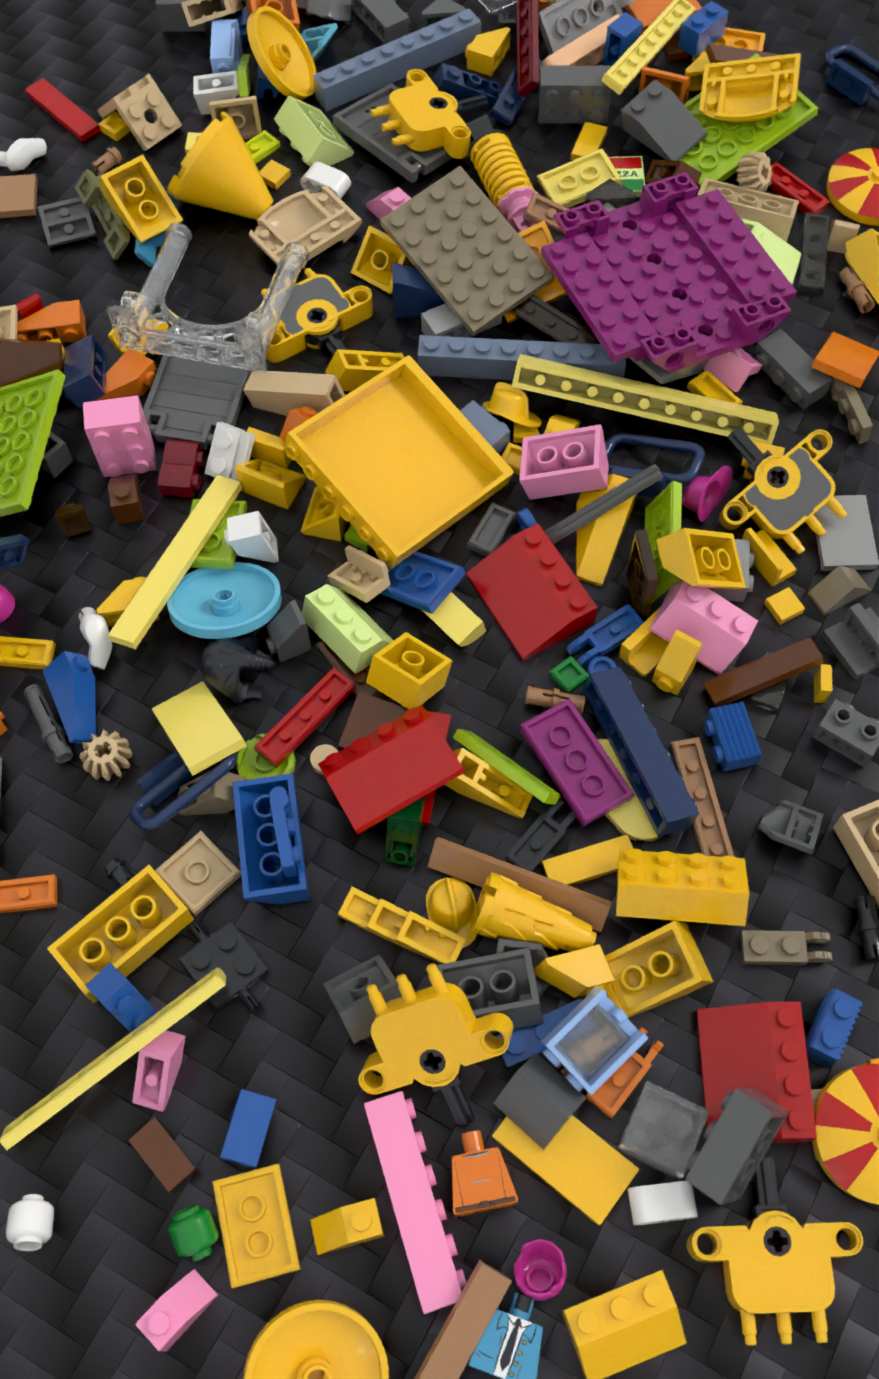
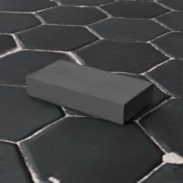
(491, 530)

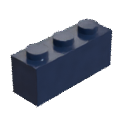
(85, 371)

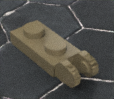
(852, 406)
(782, 947)

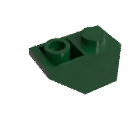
(404, 834)

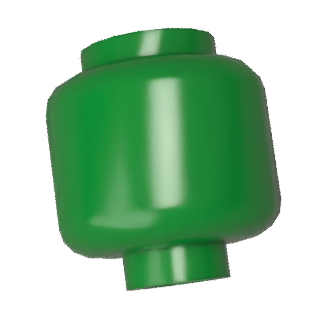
(193, 1232)

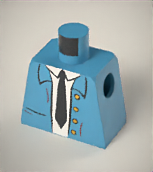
(510, 1343)

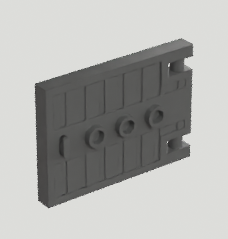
(366, 131)
(192, 398)

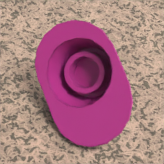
(707, 492)

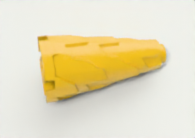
(522, 915)

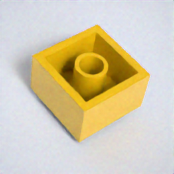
(408, 671)

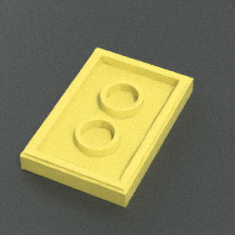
(573, 180)

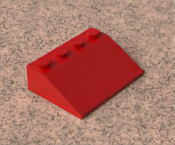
(532, 592)
(390, 768)
(761, 1050)

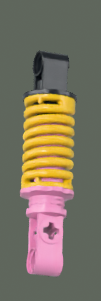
(500, 171)

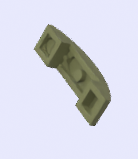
(117, 232)

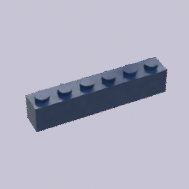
(640, 751)

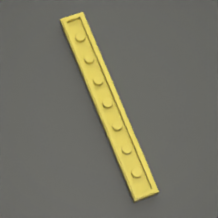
(647, 45)
(175, 562)
(112, 1058)

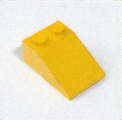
(139, 199)
(656, 969)

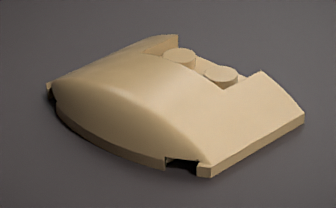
(305, 218)

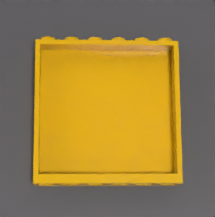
(398, 460)

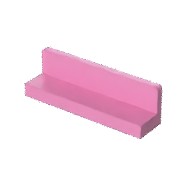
(733, 367)

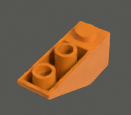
(55, 321)

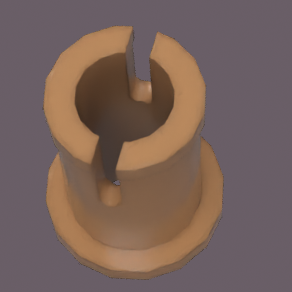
(107, 161)

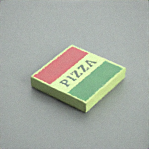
(631, 172)

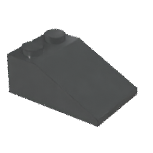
(662, 122)

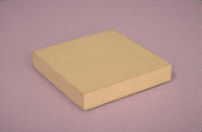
(198, 873)

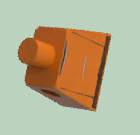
(480, 1178)

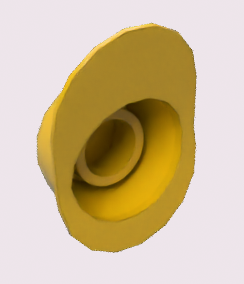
(512, 405)
(452, 906)

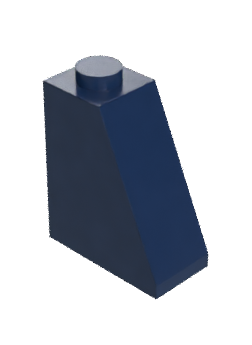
(412, 292)

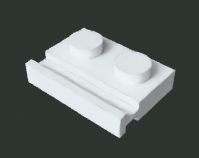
(228, 448)

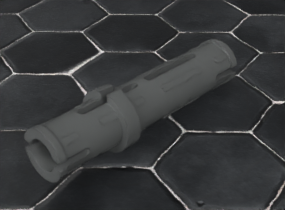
(51, 731)

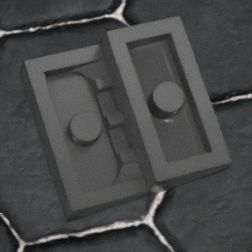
(66, 221)

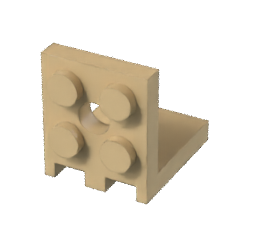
(132, 105)

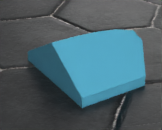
(318, 38)

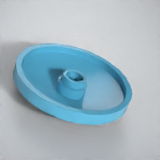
(225, 601)

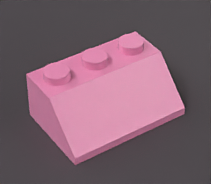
(564, 462)
(706, 618)

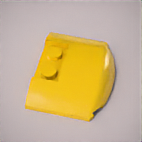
(750, 88)

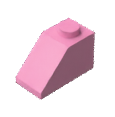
(387, 202)
(158, 1070)
(176, 1310)

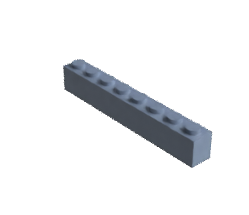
(393, 60)
(498, 357)

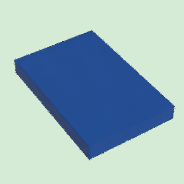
(422, 581)

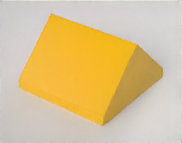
(375, 259)
(269, 481)
(323, 518)

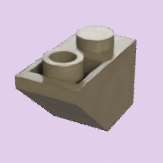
(215, 799)

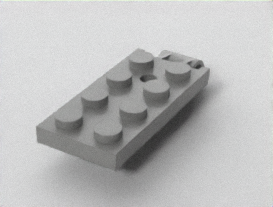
(573, 18)

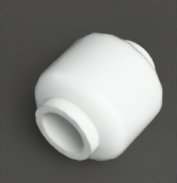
(30, 1223)

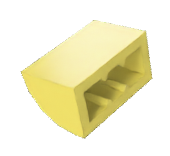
(457, 621)

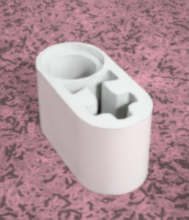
(324, 175)
(662, 1203)

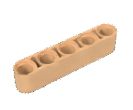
(583, 51)

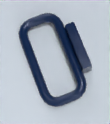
(847, 79)
(660, 443)
(167, 778)

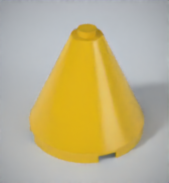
(221, 173)

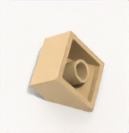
(243, 111)

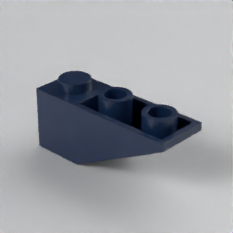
(465, 84)

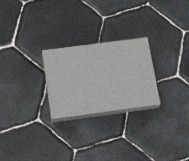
(847, 540)

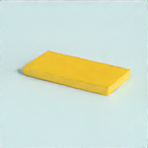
(574, 1165)

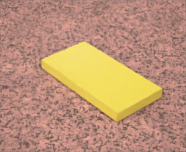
(198, 728)

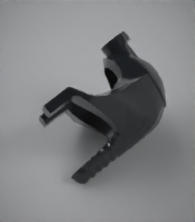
(226, 658)

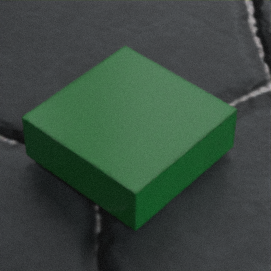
(569, 675)

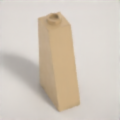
(205, 10)
(292, 390)

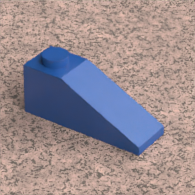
(74, 694)

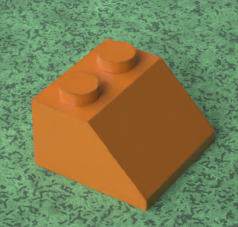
(677, 83)

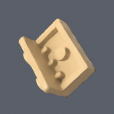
(361, 575)

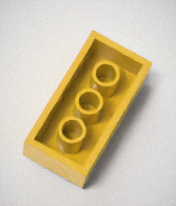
(682, 887)
(122, 930)

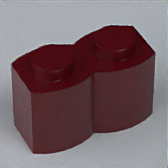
(180, 468)

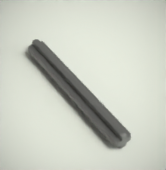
(604, 503)

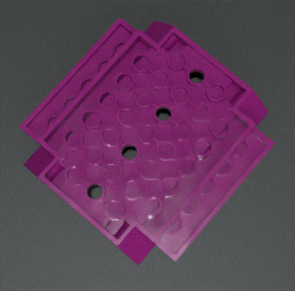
(701, 255)

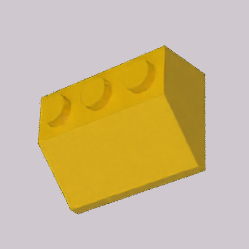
(702, 558)
(625, 1326)

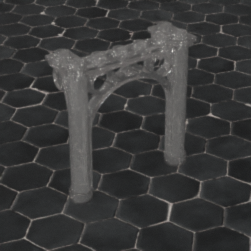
(135, 319)

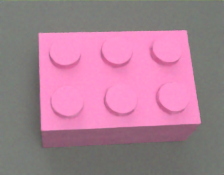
(119, 436)

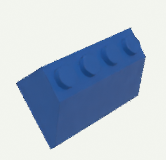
(257, 842)

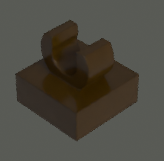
(73, 519)

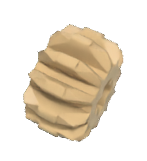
(754, 171)
(106, 755)

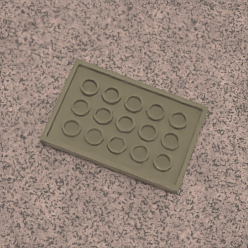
(466, 250)

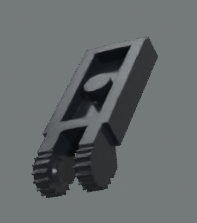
(540, 839)

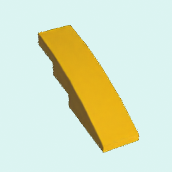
(401, 927)

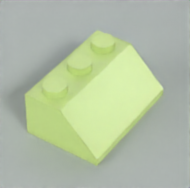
(311, 133)
(344, 626)

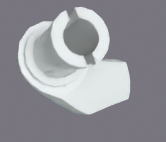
(22, 153)
(96, 634)

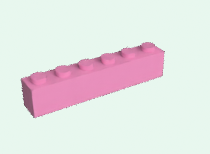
(413, 1202)

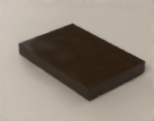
(641, 575)

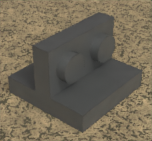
(855, 640)

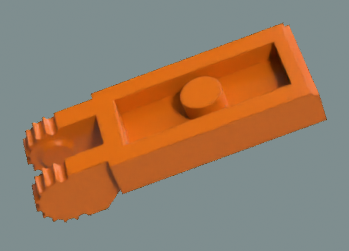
(622, 1082)

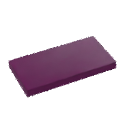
(576, 762)

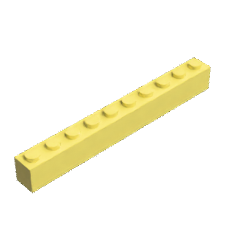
(643, 399)

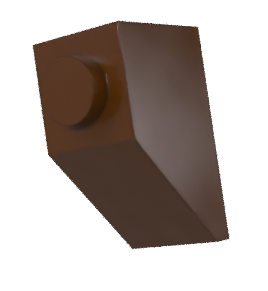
(666, 168)
(126, 498)

